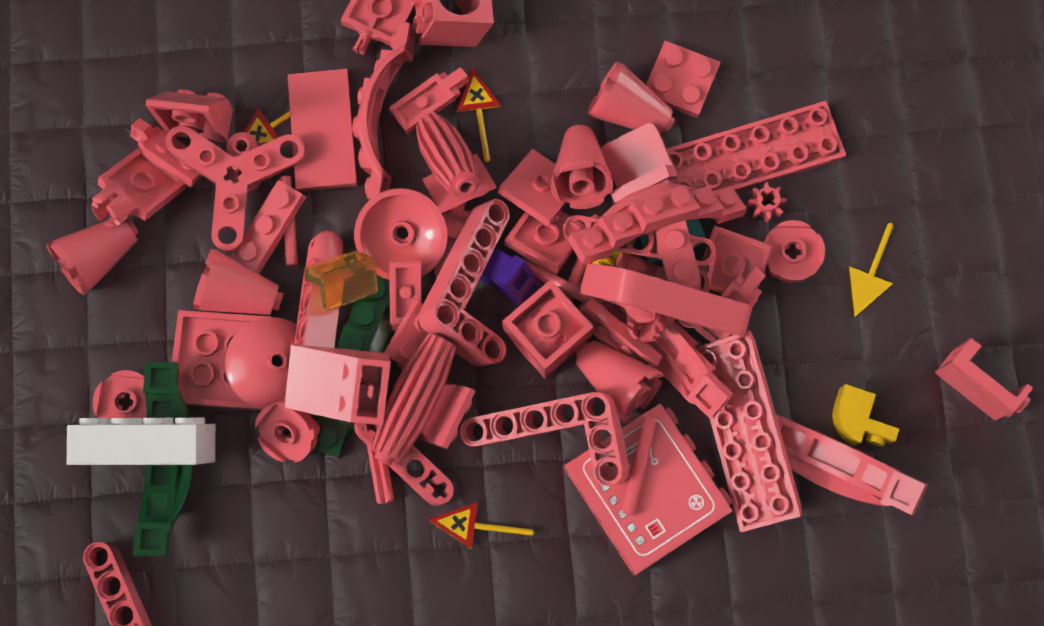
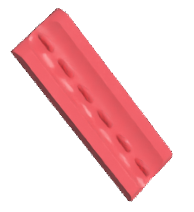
(760, 150)
(751, 437)

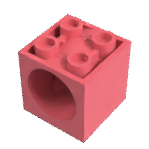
(443, 28)
(547, 329)

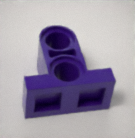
(510, 277)

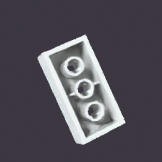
(133, 443)

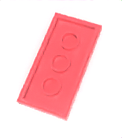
(324, 124)

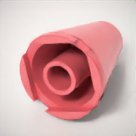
(629, 102)
(581, 170)
(92, 252)
(234, 288)
(621, 376)

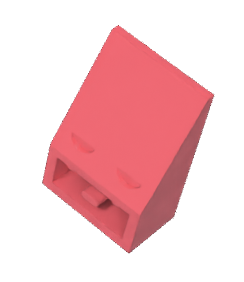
(338, 383)

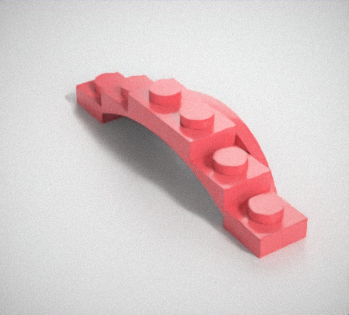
(371, 100)
(650, 210)
(683, 365)
(848, 469)

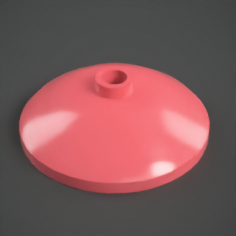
(396, 208)
(250, 361)

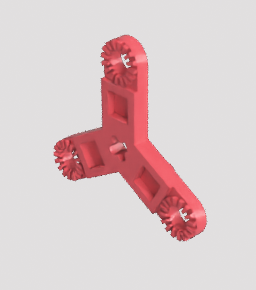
(231, 198)

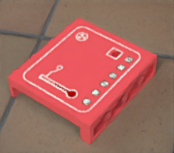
(674, 495)

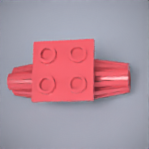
(455, 171)
(422, 403)

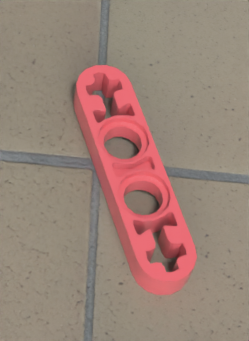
(401, 469)

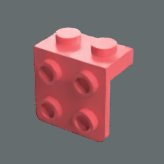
(638, 161)

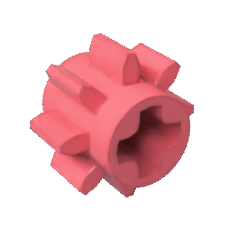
(770, 209)

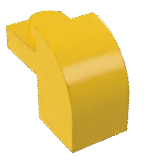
(852, 418)

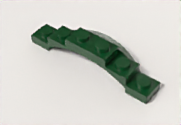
(365, 331)
(164, 485)

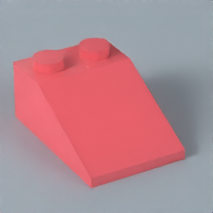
(204, 114)

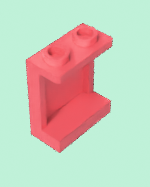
(979, 386)

